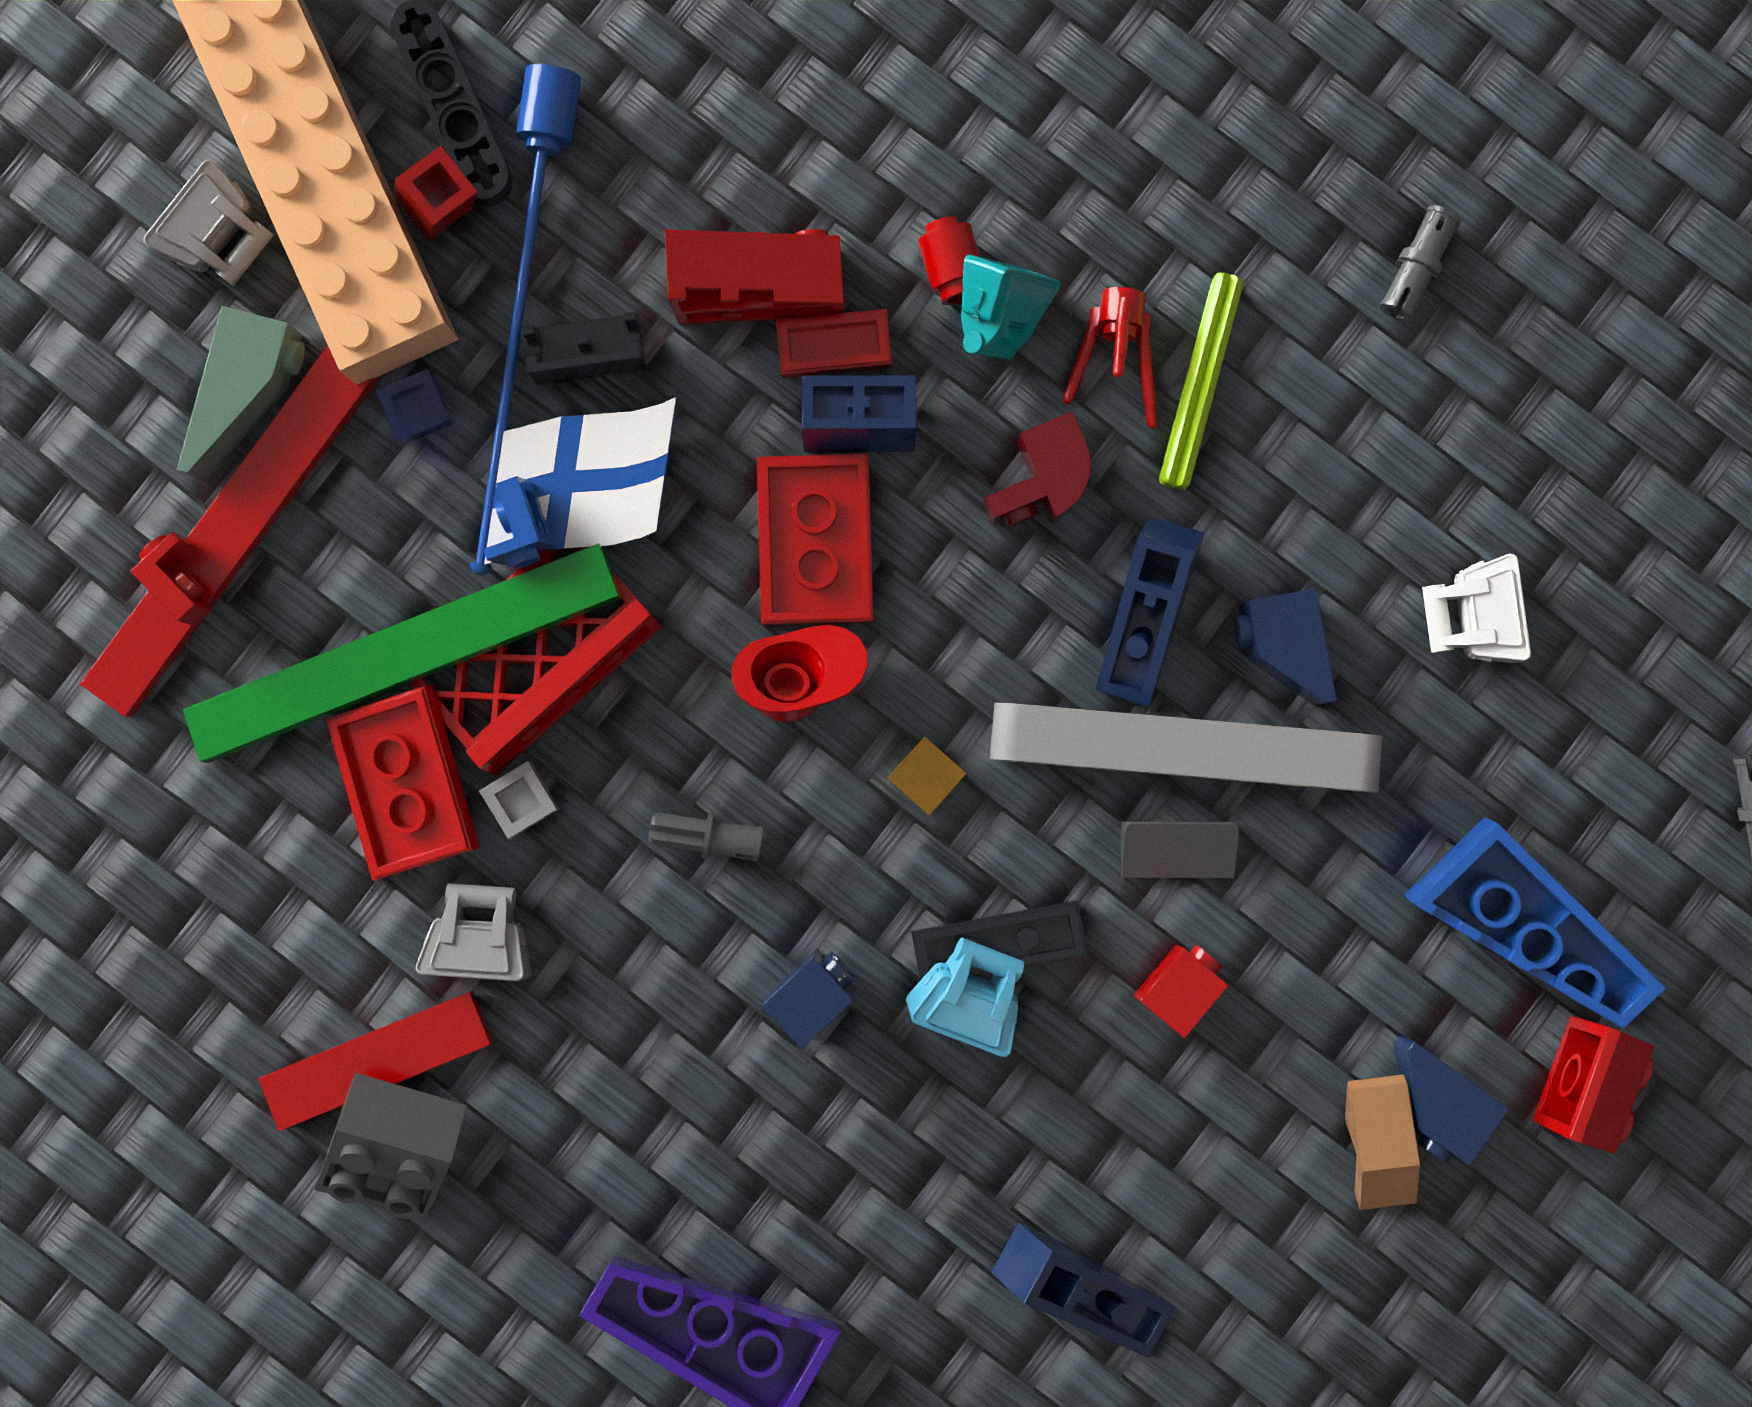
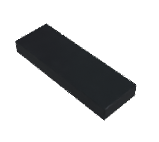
(1031, 935)

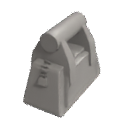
(204, 221)
(476, 947)

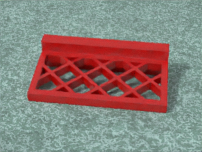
(551, 692)

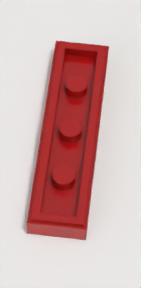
(383, 1054)

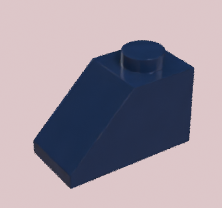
(1288, 642)
(1445, 1105)

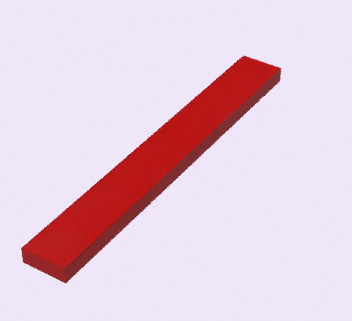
(231, 530)

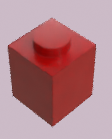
(434, 193)
(1182, 988)

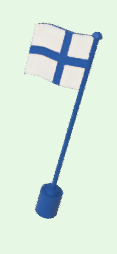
(591, 472)

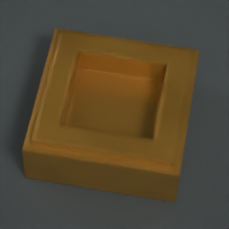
(926, 775)

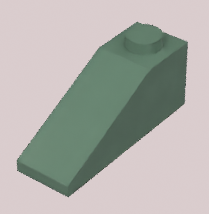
(241, 381)

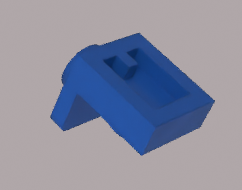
(523, 517)

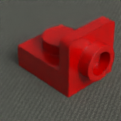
(176, 589)

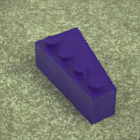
(711, 1336)

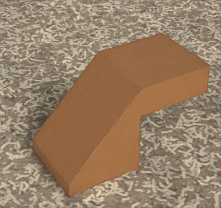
(1384, 1141)

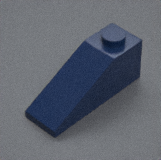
(1149, 610)
(1081, 1290)

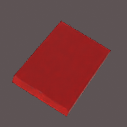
(814, 539)
(402, 783)

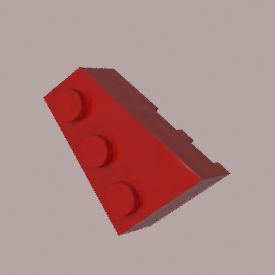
(752, 275)

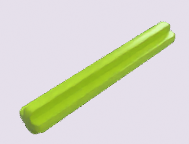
(1201, 381)

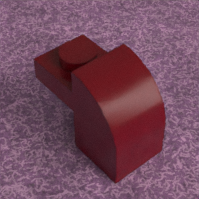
(1058, 473)

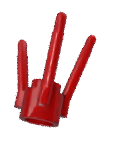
(1120, 319)

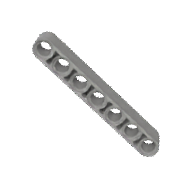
(1186, 747)

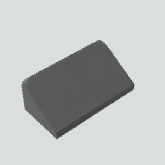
(1178, 849)

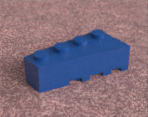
(1519, 911)

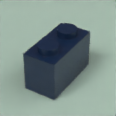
(811, 996)

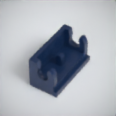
(859, 413)

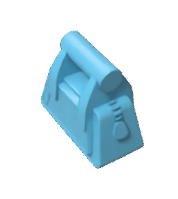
(967, 1005)

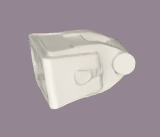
(1488, 609)

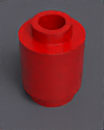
(943, 255)

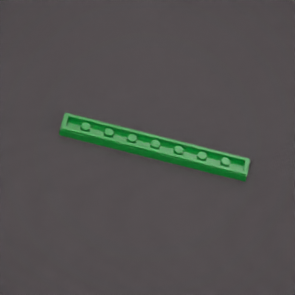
(402, 653)

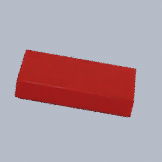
(833, 343)

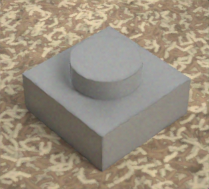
(519, 800)

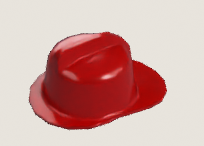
(799, 671)

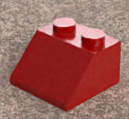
(1594, 1084)

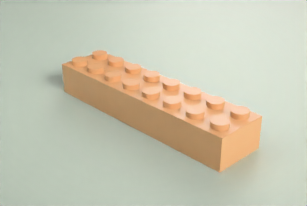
(319, 182)

